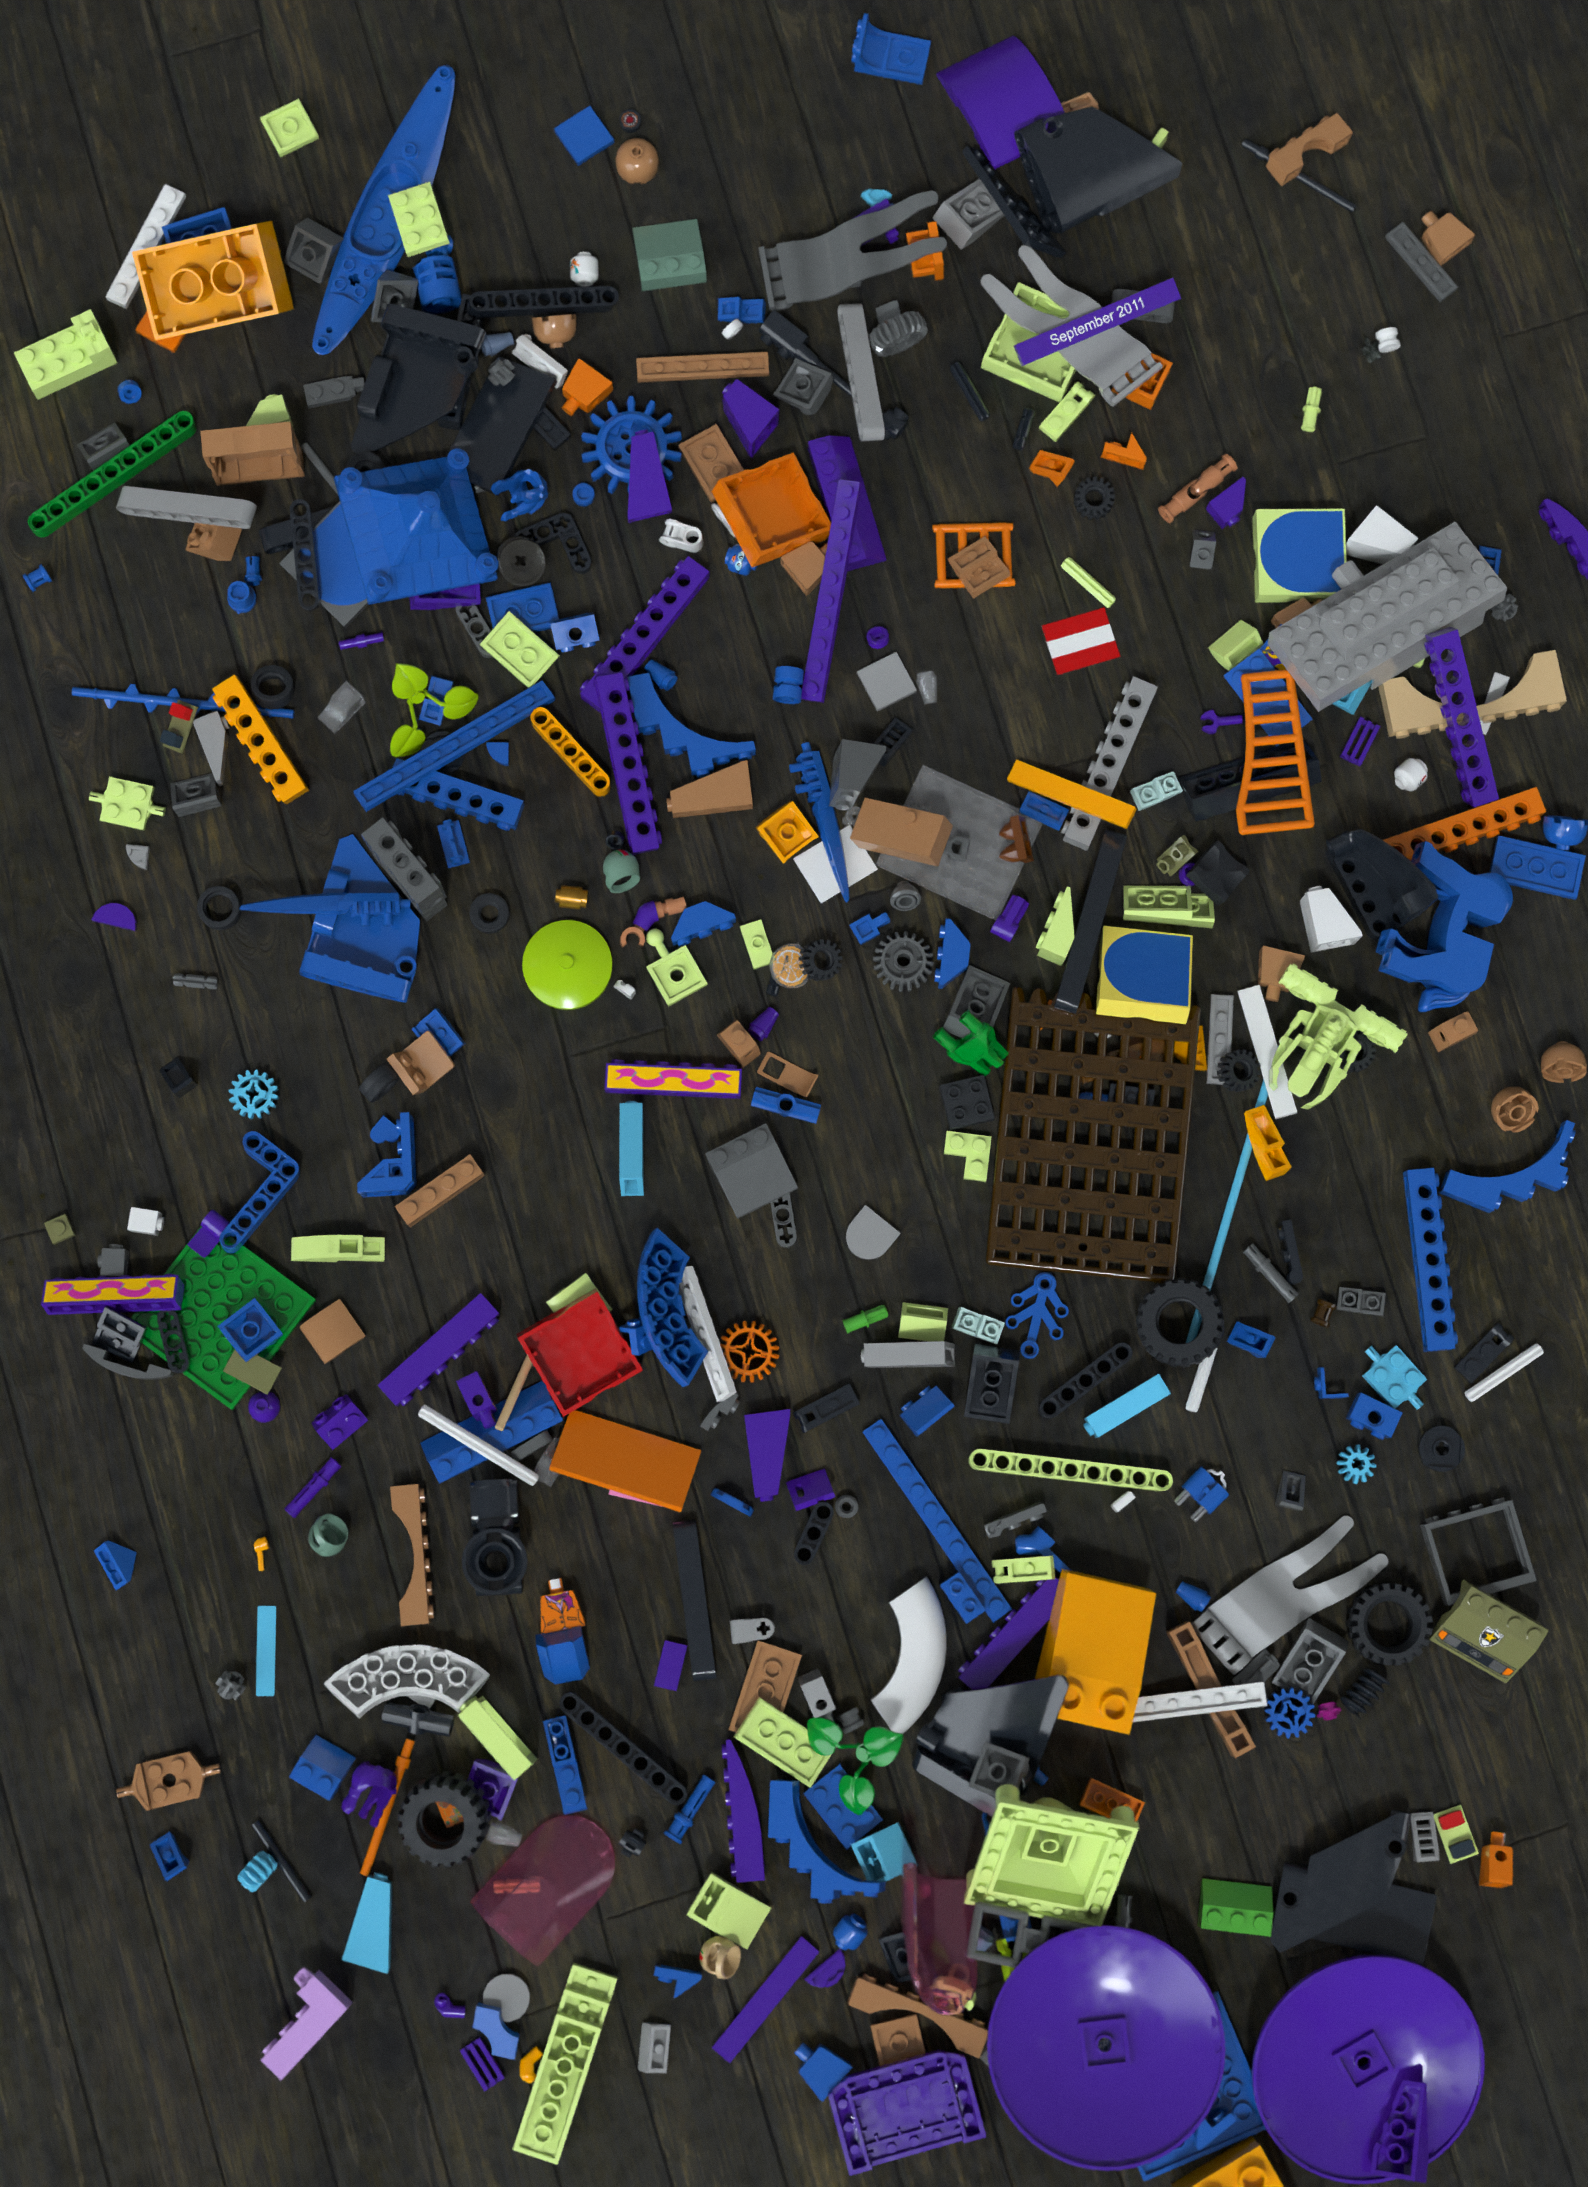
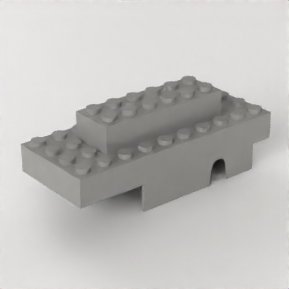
(1382, 618)

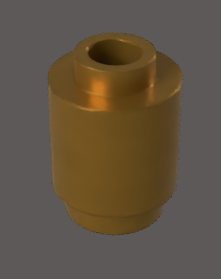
(571, 897)

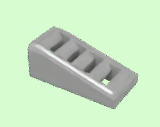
(1433, 1845)

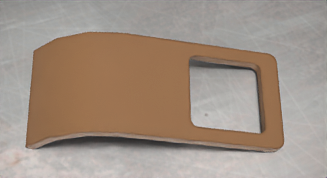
(792, 1076)

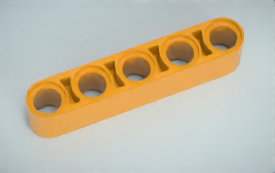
(567, 741)

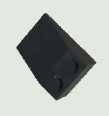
(992, 1383)

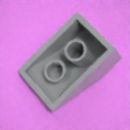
(968, 214)

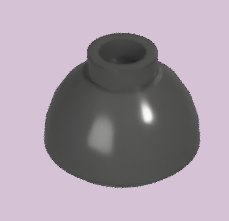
(905, 897)

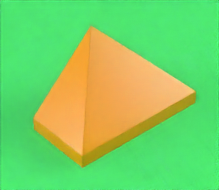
(1181, 1052)

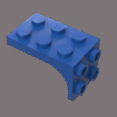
(889, 53)

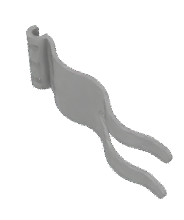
(1098, 358)
(1271, 1606)

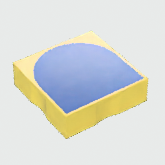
(1144, 974)

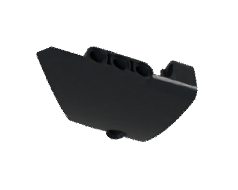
(1088, 166)

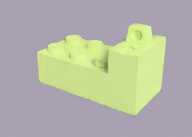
(66, 356)

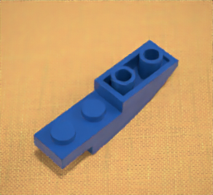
(565, 1765)

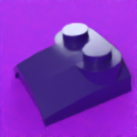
(495, 1784)

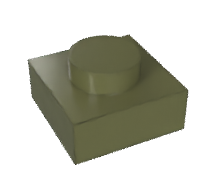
(59, 1229)

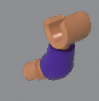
(648, 914)

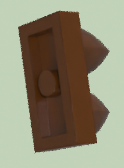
(1021, 848)

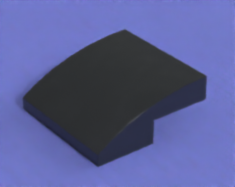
(119, 1334)

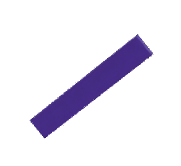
(765, 1999)

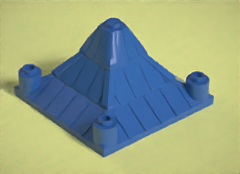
(415, 528)

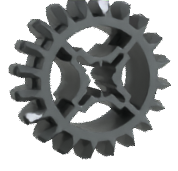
(898, 333)

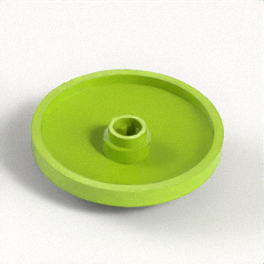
(567, 964)

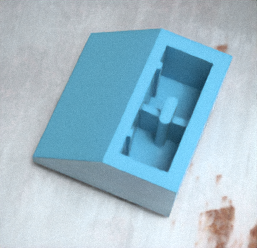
(883, 1853)

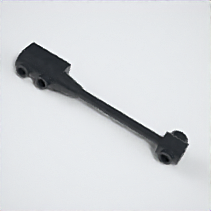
(793, 344)

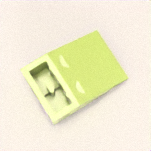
(1060, 934)
(728, 1910)

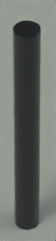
(281, 1861)

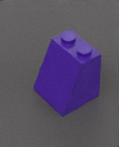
(749, 415)

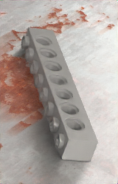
(1143, 693)

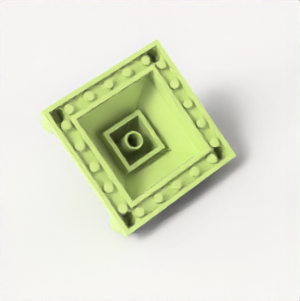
(1051, 1858)

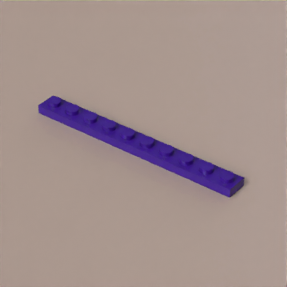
(831, 590)

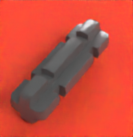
(195, 981)

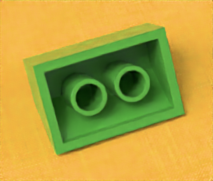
(1235, 1907)

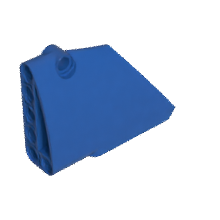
(356, 955)

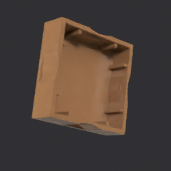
(252, 453)

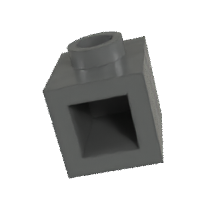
(113, 1261)

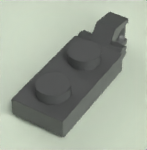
(332, 391)
(1014, 1519)

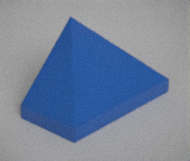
(116, 1562)

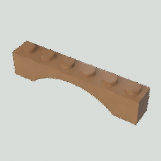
(407, 1505)
(1203, 1677)
(873, 1997)

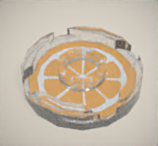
(785, 966)

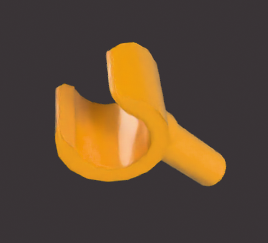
(260, 1545)

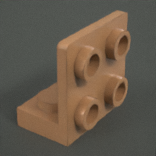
(421, 1063)

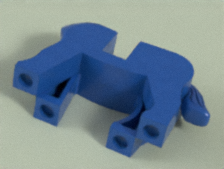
(1453, 959)

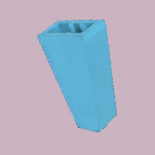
(631, 1149)
(1126, 1406)
(371, 1930)

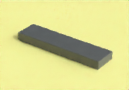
(1421, 262)

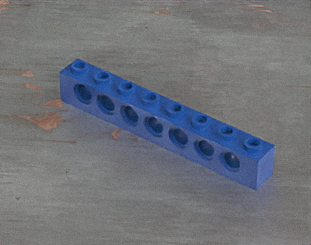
(1423, 1271)

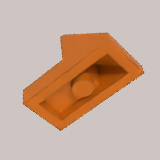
(1129, 456)
(1051, 466)

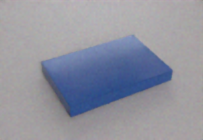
(531, 605)

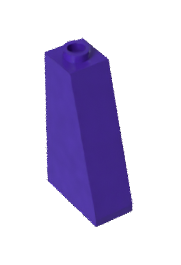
(646, 482)
(766, 1447)

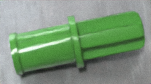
(865, 1318)

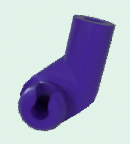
(446, 2007)

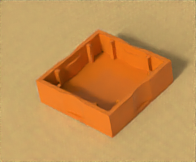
(772, 509)

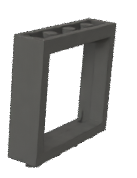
(1477, 1510)

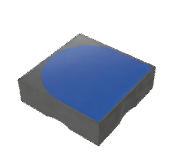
(337, 568)

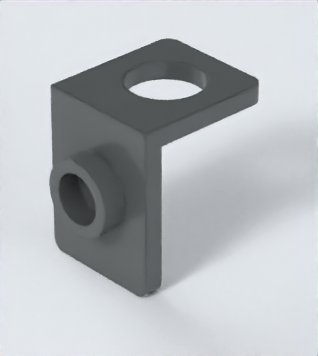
(1203, 549)

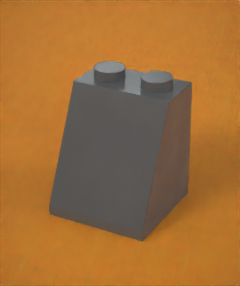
(852, 770)

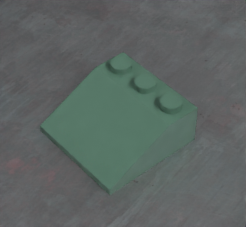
(669, 255)

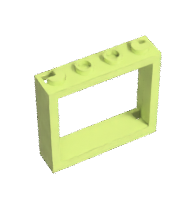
(496, 1736)

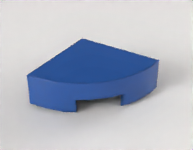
(499, 752)

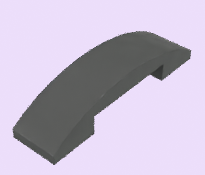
(101, 1357)

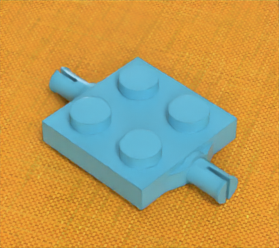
(1394, 1377)

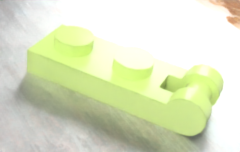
(1066, 412)
(1024, 1569)

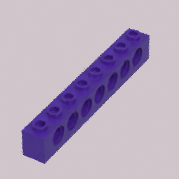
(687, 569)
(617, 684)
(1485, 790)

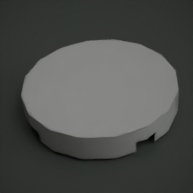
(509, 1994)

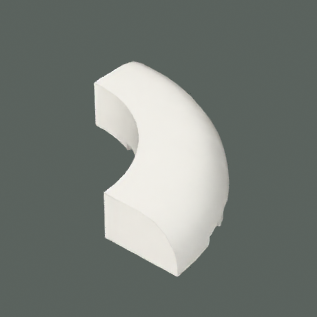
(919, 1659)
(405, 1672)

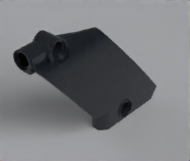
(1339, 1882)

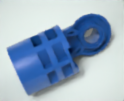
(438, 281)

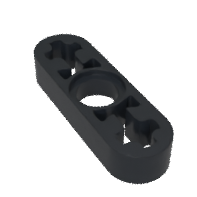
(182, 1345)

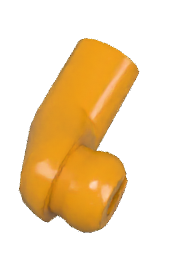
(527, 2065)

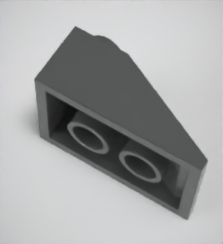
(980, 995)
(1311, 1660)

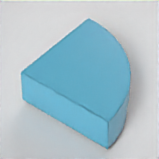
(875, 196)

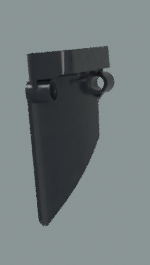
(1007, 1716)

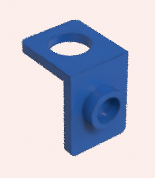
(1319, 1384)

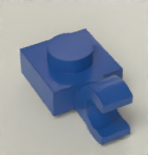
(866, 928)

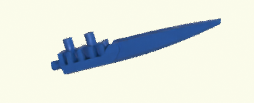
(819, 793)
(336, 903)

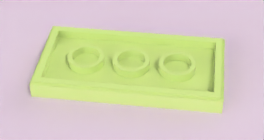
(781, 1742)

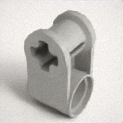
(747, 1630)

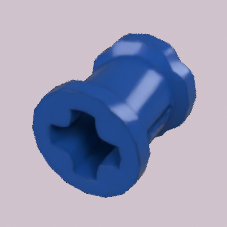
(37, 578)

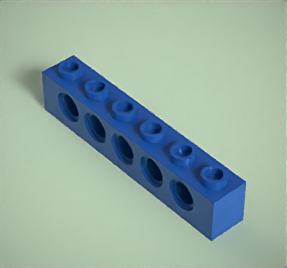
(507, 819)

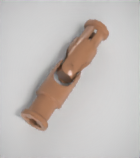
(1209, 479)

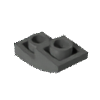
(1361, 1301)
(724, 1407)

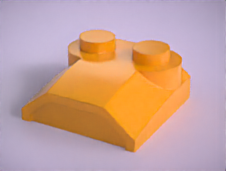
(786, 831)

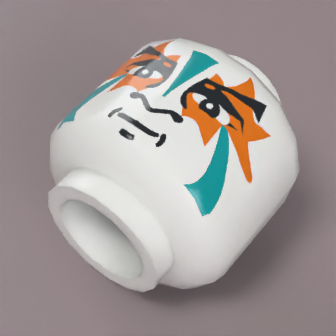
(584, 269)

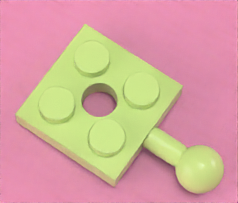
(677, 960)

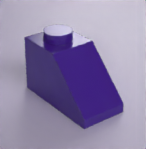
(1228, 505)

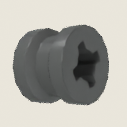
(850, 1720)

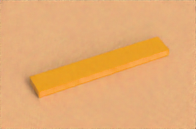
(1072, 794)

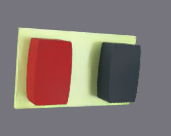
(1455, 1834)

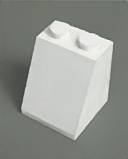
(1379, 538)
(1327, 921)

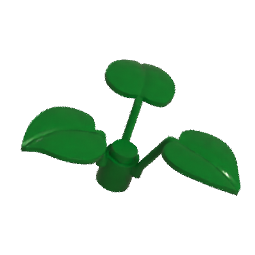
(879, 1746)

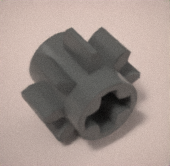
(500, 372)
(1505, 609)
(230, 1685)

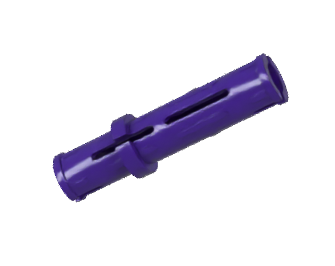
(313, 1487)

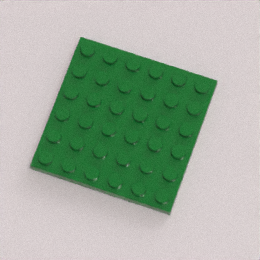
(212, 1293)

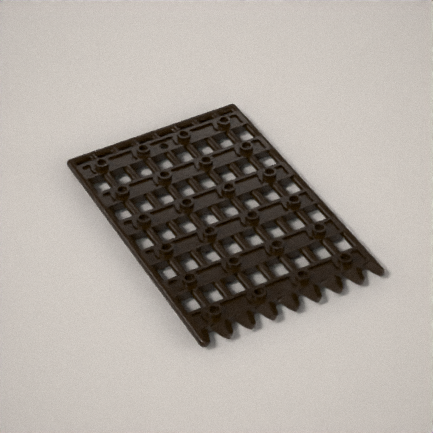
(1039, 1015)

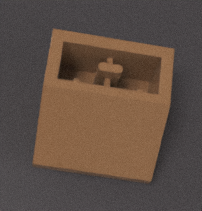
(213, 541)

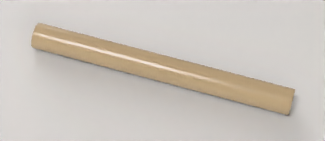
(514, 1393)

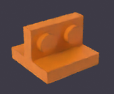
(931, 263)

